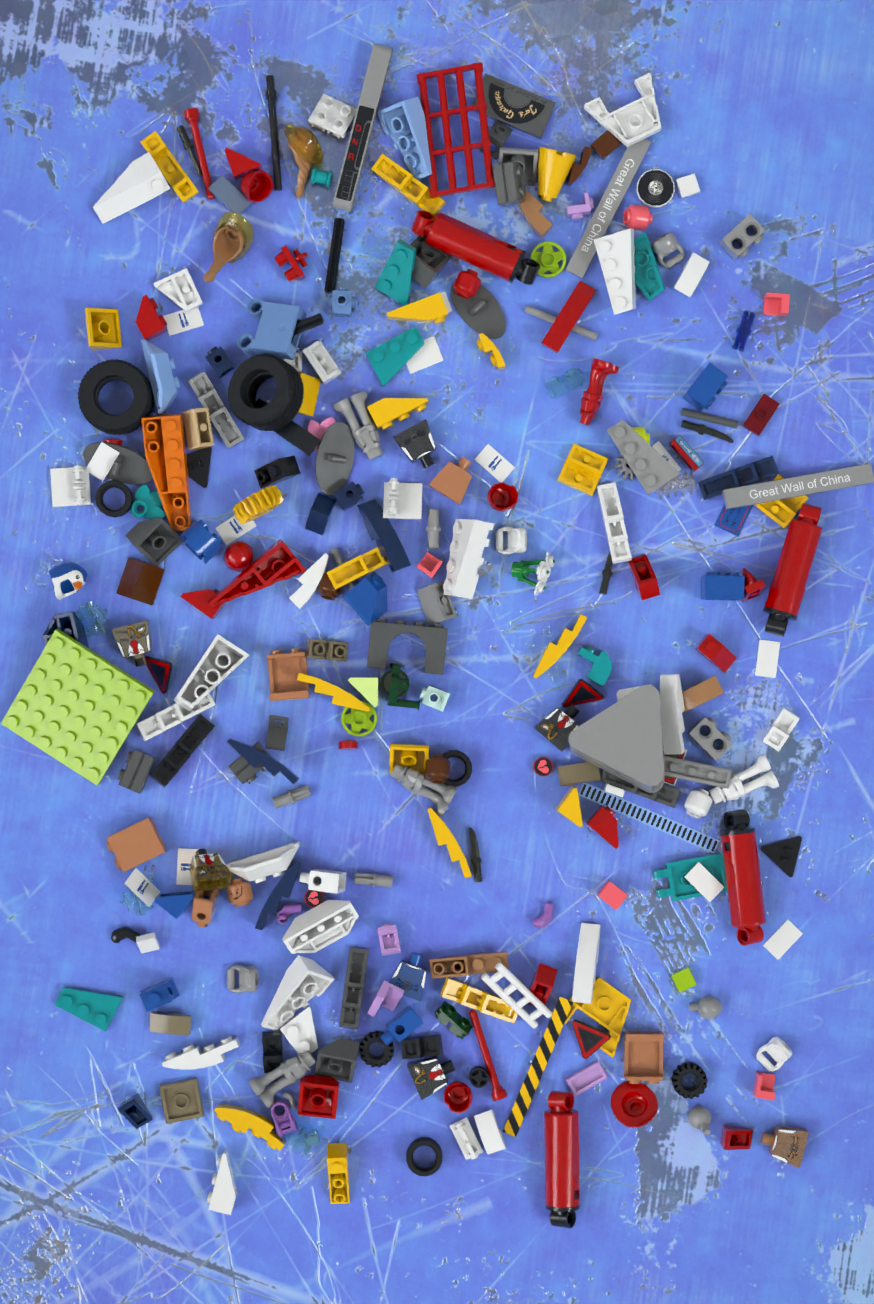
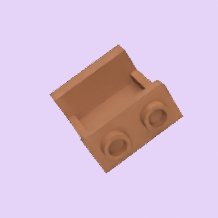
(284, 675)
(136, 844)
(643, 1056)

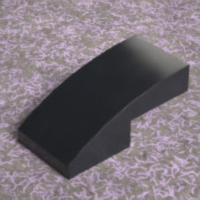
(421, 1046)
(272, 1050)

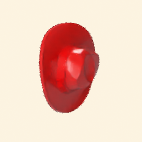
(634, 1104)

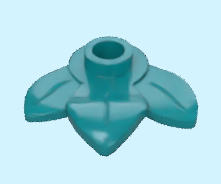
(150, 502)

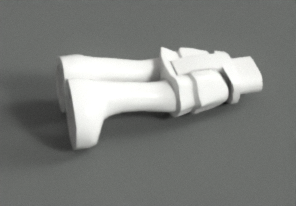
(737, 789)

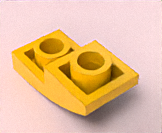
(487, 346)

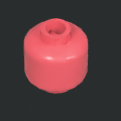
(637, 217)

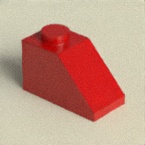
(644, 577)
(200, 600)
(716, 652)
(605, 825)
(543, 982)

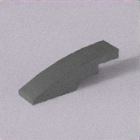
(666, 795)
(353, 988)

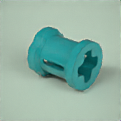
(321, 177)

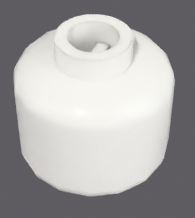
(698, 803)

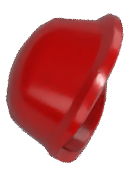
(256, 185)

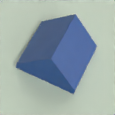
(175, 902)

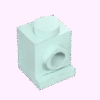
(441, 701)

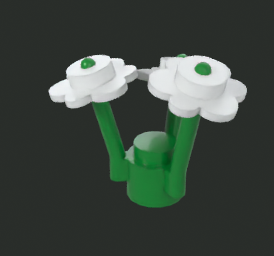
(522, 570)

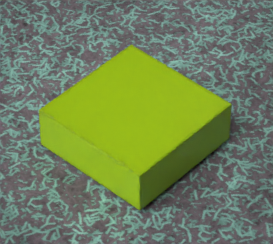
(683, 979)

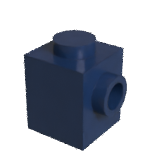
(219, 361)
(349, 495)

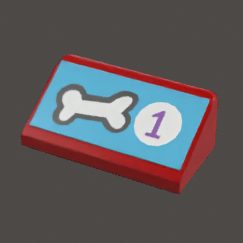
(686, 453)

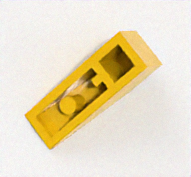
(423, 311)

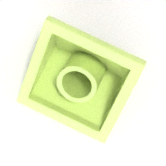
(368, 688)

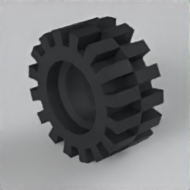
(375, 1060)
(684, 1069)

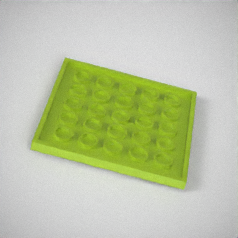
(77, 707)

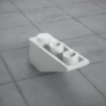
(224, 1191)

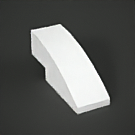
(310, 582)

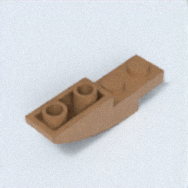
(467, 964)

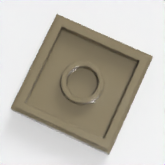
(181, 1100)

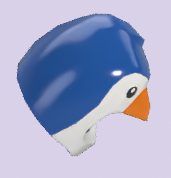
(67, 579)

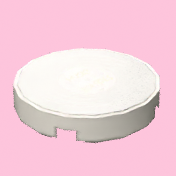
(655, 188)

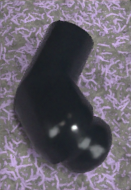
(123, 933)

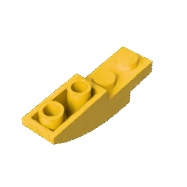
(244, 1118)

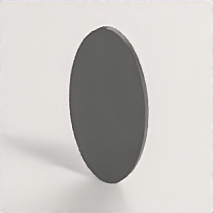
(481, 312)
(334, 458)
(127, 468)

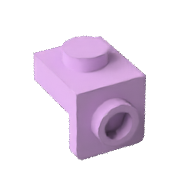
(578, 211)
(389, 939)

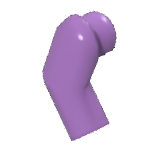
(286, 910)
(545, 918)

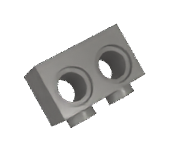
(739, 234)
(706, 742)

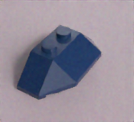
(69, 624)

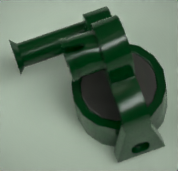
(395, 684)

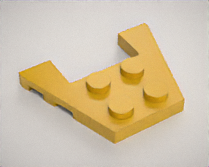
(608, 1008)

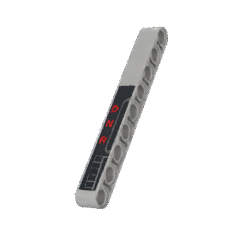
(362, 127)

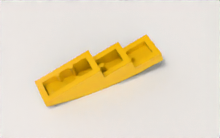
(407, 185)
(356, 568)
(554, 652)
(340, 696)
(445, 836)
(478, 999)

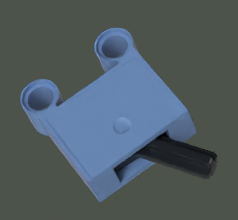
(277, 330)

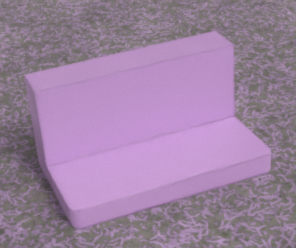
(387, 996)

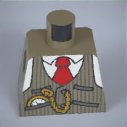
(134, 641)

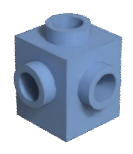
(342, 309)

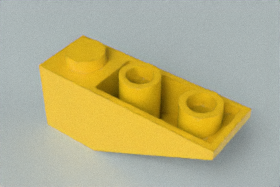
(390, 409)
(338, 1173)

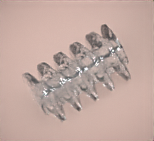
(678, 484)

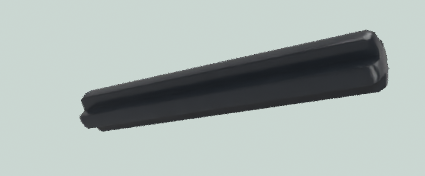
(334, 255)

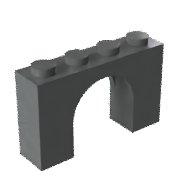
(383, 633)

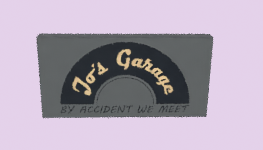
(516, 106)

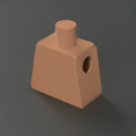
(453, 480)

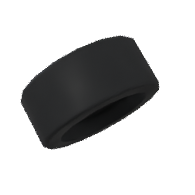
(114, 484)
(468, 767)
(426, 1142)

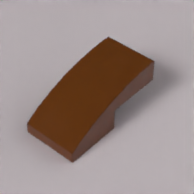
(605, 144)
(576, 169)

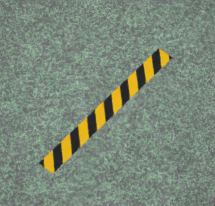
(537, 1066)

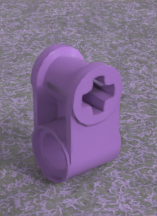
(284, 1121)

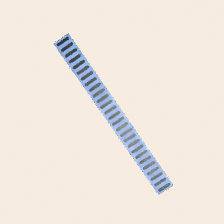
(648, 817)

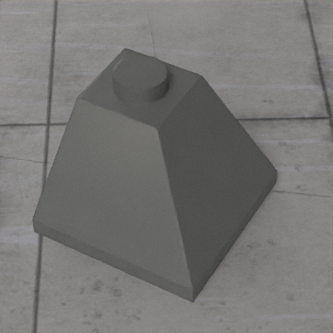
(428, 262)
(154, 539)
(338, 1060)

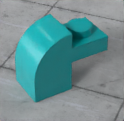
(601, 665)

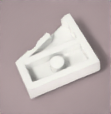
(180, 290)
(301, 1032)

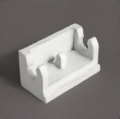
(321, 362)

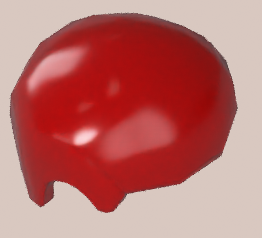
(502, 496)
(238, 556)
(458, 1097)

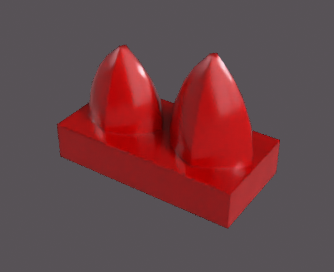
(752, 587)

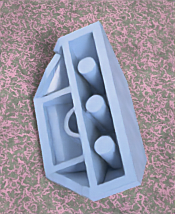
(161, 376)

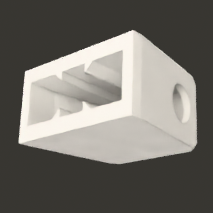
(331, 880)

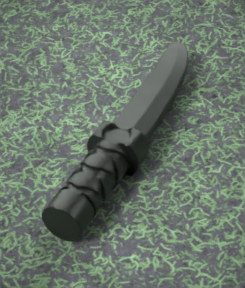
(188, 146)
(702, 429)
(606, 575)
(476, 857)

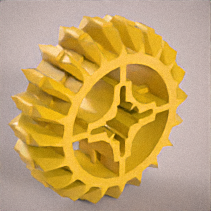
(258, 504)

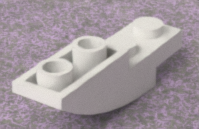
(194, 1058)

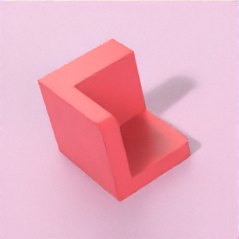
(776, 304)
(429, 565)
(612, 895)
(764, 1086)

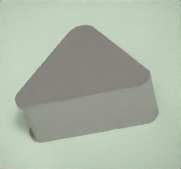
(626, 739)

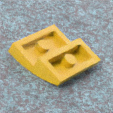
(582, 469)
(782, 510)

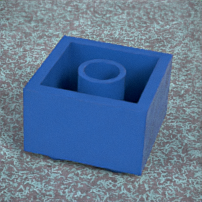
(705, 386)
(722, 587)

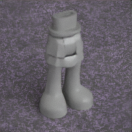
(366, 436)
(416, 781)
(293, 1070)

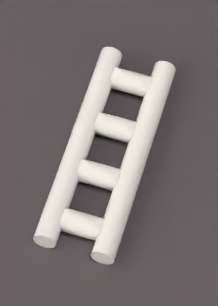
(516, 984)

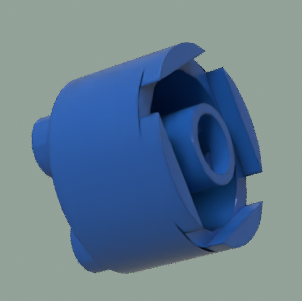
(201, 541)

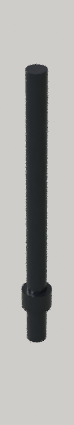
(271, 96)

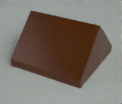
(140, 581)

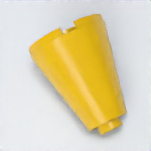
(552, 171)

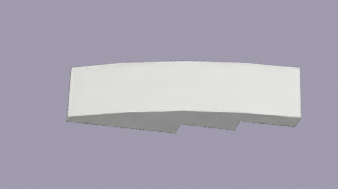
(614, 523)
(671, 713)
(171, 717)
(586, 963)

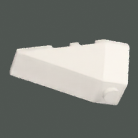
(132, 188)
(298, 986)

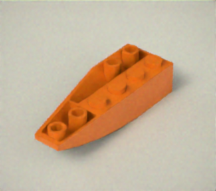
(168, 465)

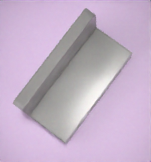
(435, 604)

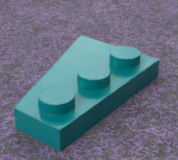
(646, 268)
(397, 273)
(394, 354)
(89, 1006)

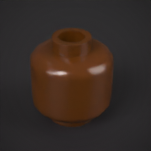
(327, 590)
(437, 769)

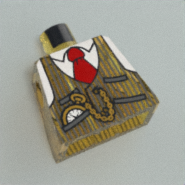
(208, 872)

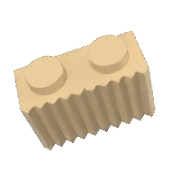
(198, 428)

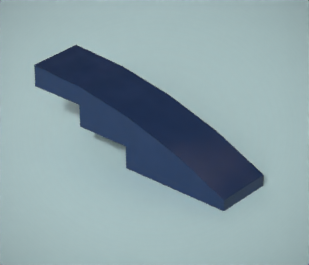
(738, 477)
(384, 535)
(256, 757)
(282, 889)

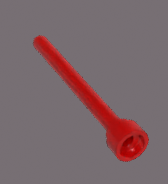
(191, 116)
(497, 1091)

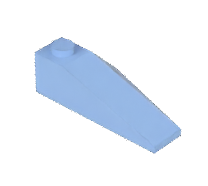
(408, 130)

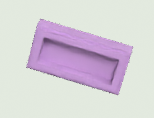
(586, 1078)

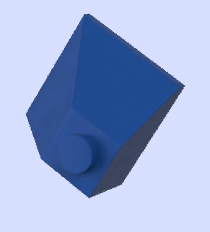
(368, 598)

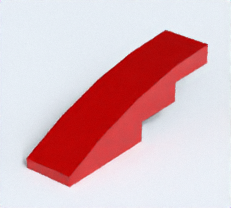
(568, 317)

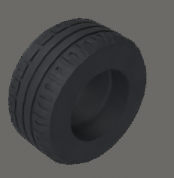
(97, 378)
(246, 382)

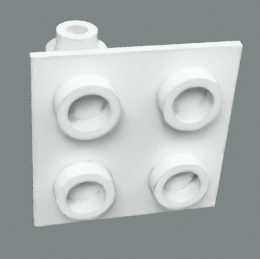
(332, 116)
(70, 486)
(402, 500)

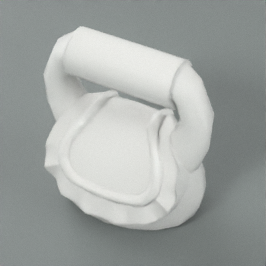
(516, 540)
(778, 1051)

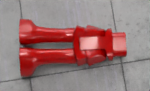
(593, 396)

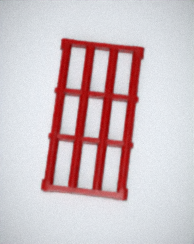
(463, 110)

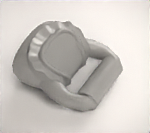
(664, 246)
(247, 979)

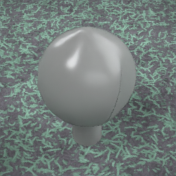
(708, 1007)
(700, 1118)

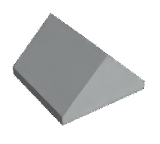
(524, 157)

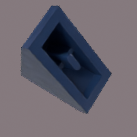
(320, 514)
(135, 1111)

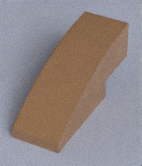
(531, 212)
(701, 693)

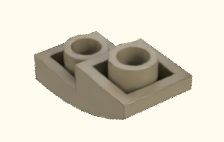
(326, 650)
(578, 773)
(170, 1023)

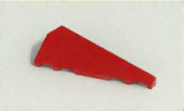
(271, 567)

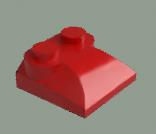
(318, 1096)

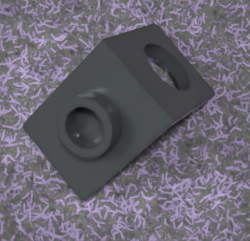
(498, 135)
(277, 733)

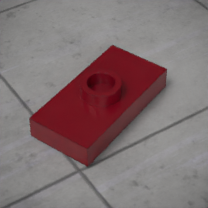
(761, 414)

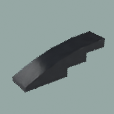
(295, 434)
(182, 750)

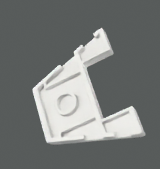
(631, 121)

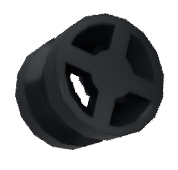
(478, 1080)

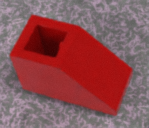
(148, 320)

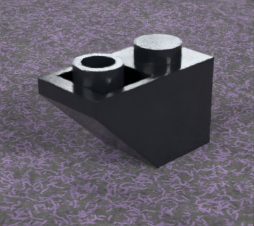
(277, 471)

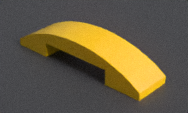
(169, 167)

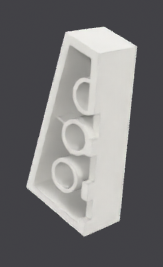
(618, 268)
(466, 557)

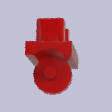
(285, 257)

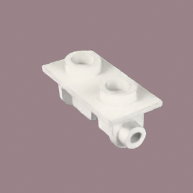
(466, 1139)

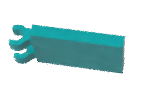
(676, 871)

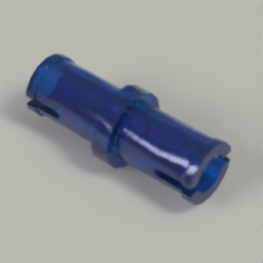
(743, 331)

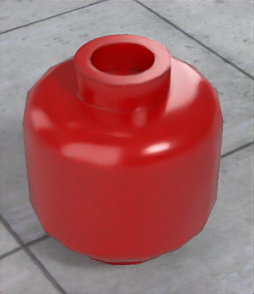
(467, 284)

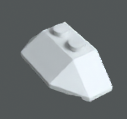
(265, 863)
(320, 926)

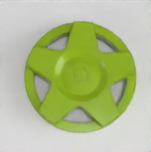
(549, 259)
(358, 720)

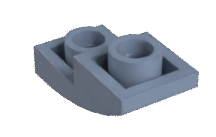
(229, 195)

